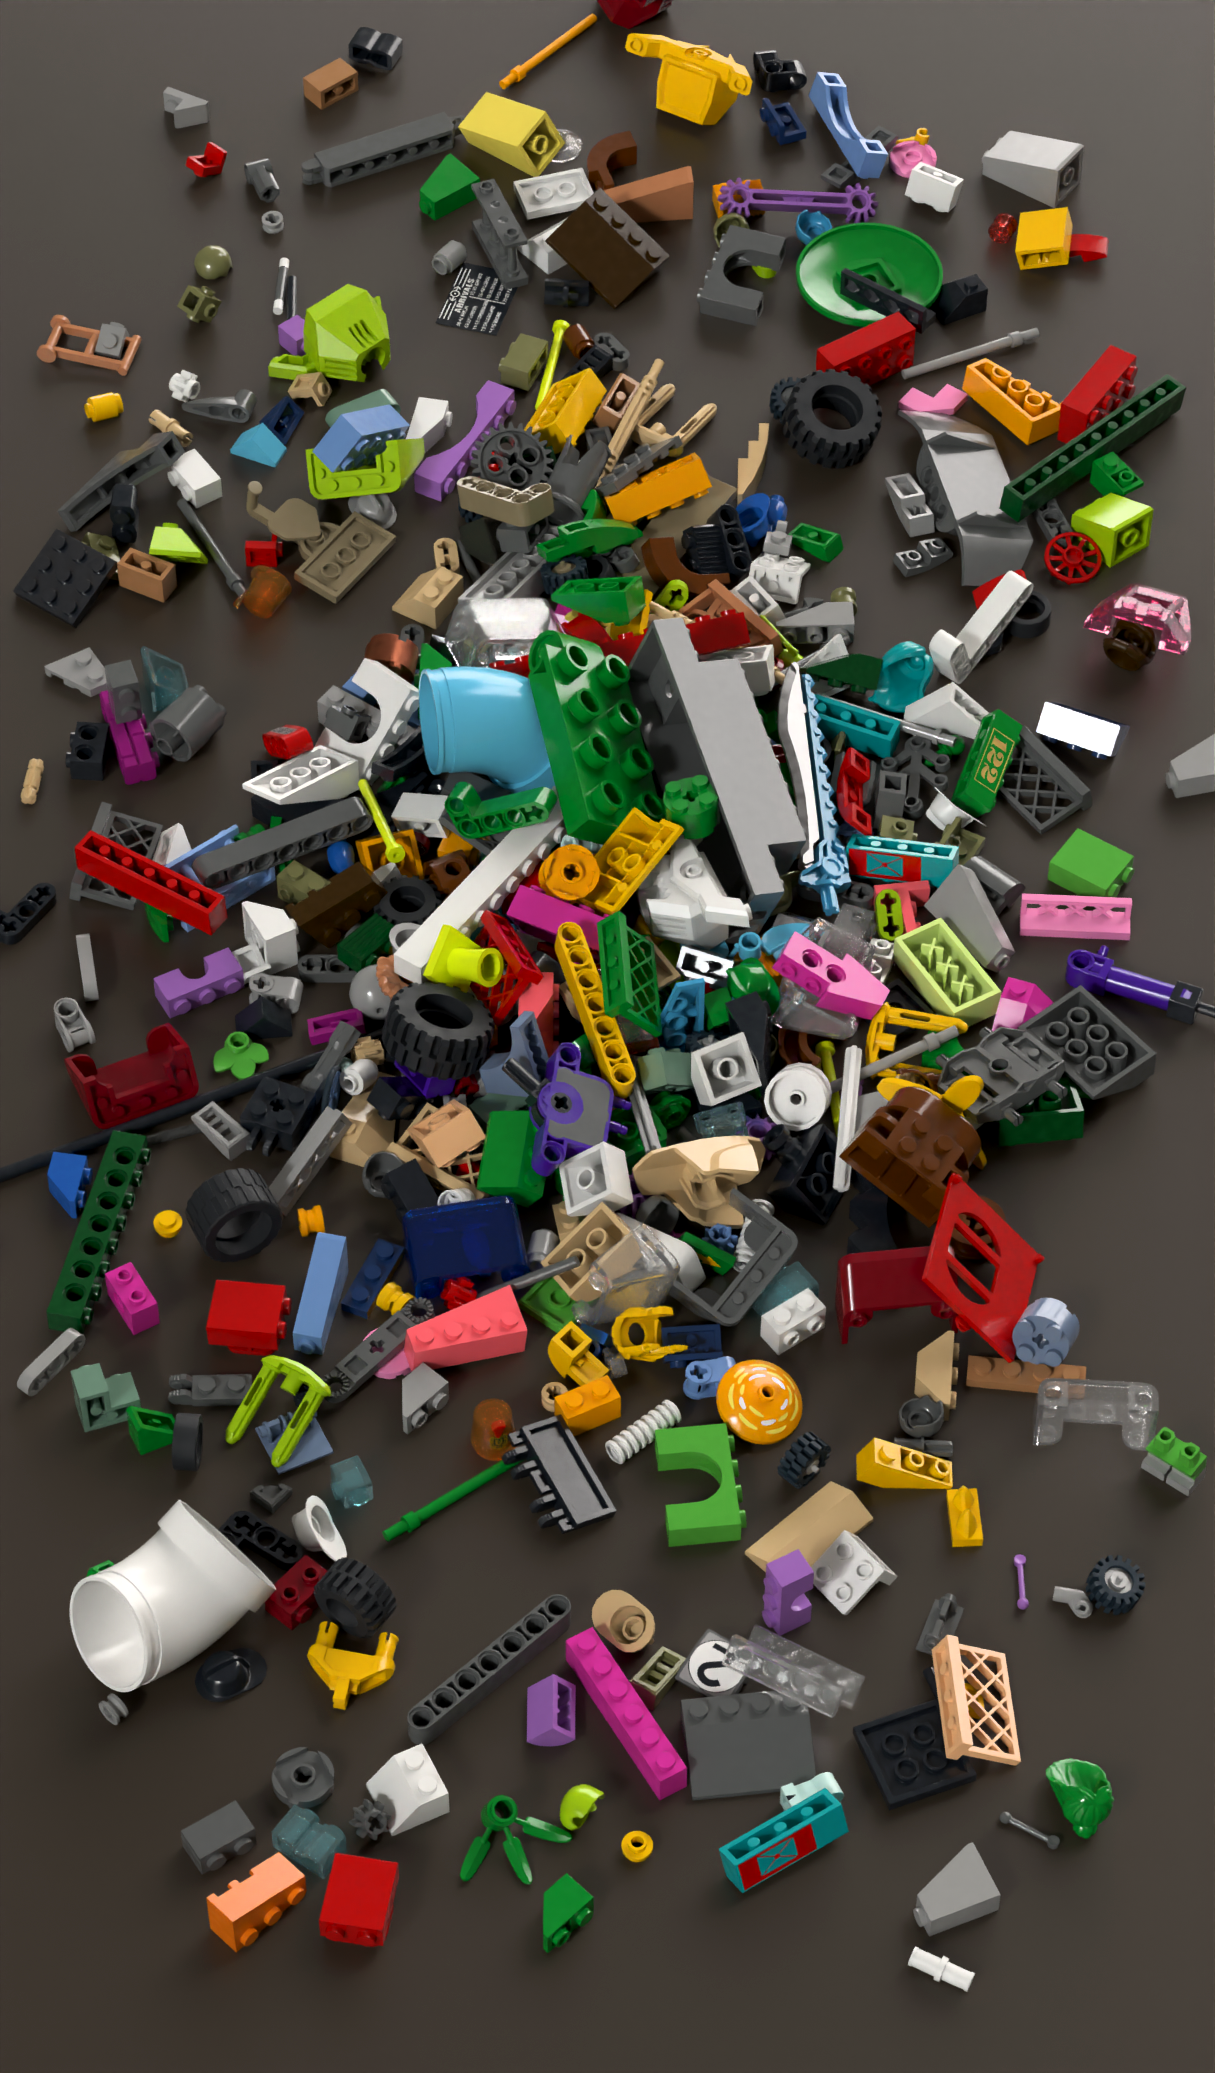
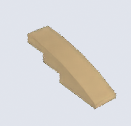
(751, 468)

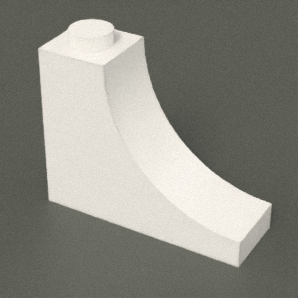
(947, 710)

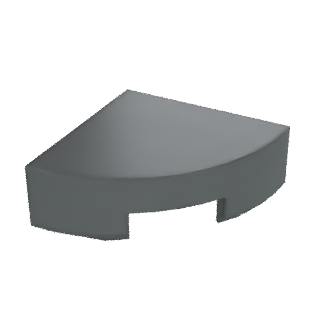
(271, 1496)

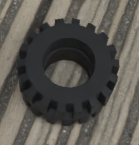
(408, 895)
(355, 1598)

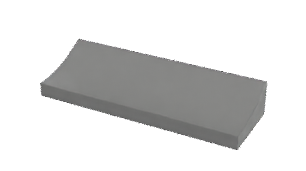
(512, 575)

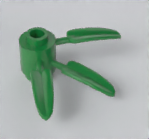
(508, 1810)

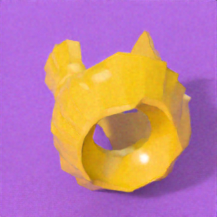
(651, 1347)

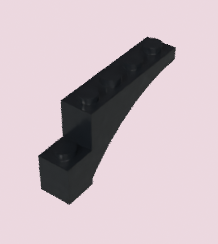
(402, 761)

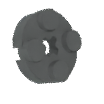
(309, 1763)

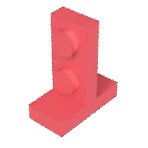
(912, 895)

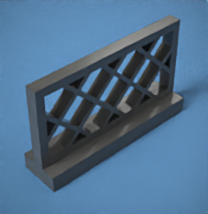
(1054, 771)
(104, 826)

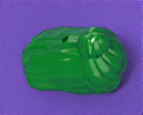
(1082, 1794)

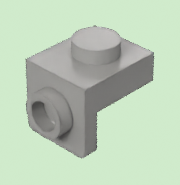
(111, 340)

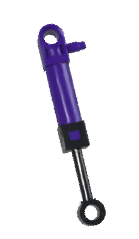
(1100, 975)

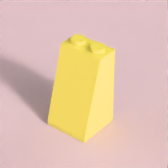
(513, 133)

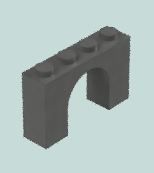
(738, 249)

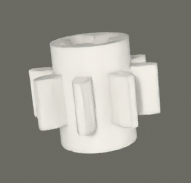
(184, 386)

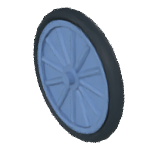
(332, 1089)

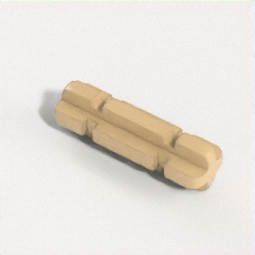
(32, 781)

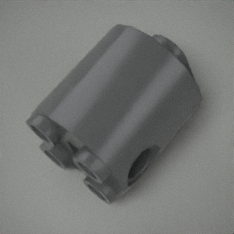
(187, 723)

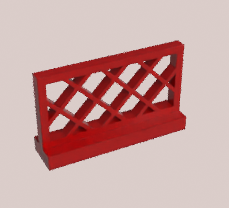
(519, 966)

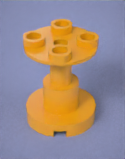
(569, 873)

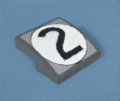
(704, 1670)

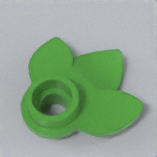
(240, 1059)

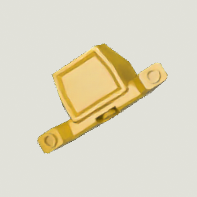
(692, 77)

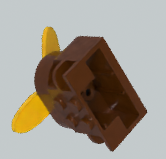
(918, 1143)

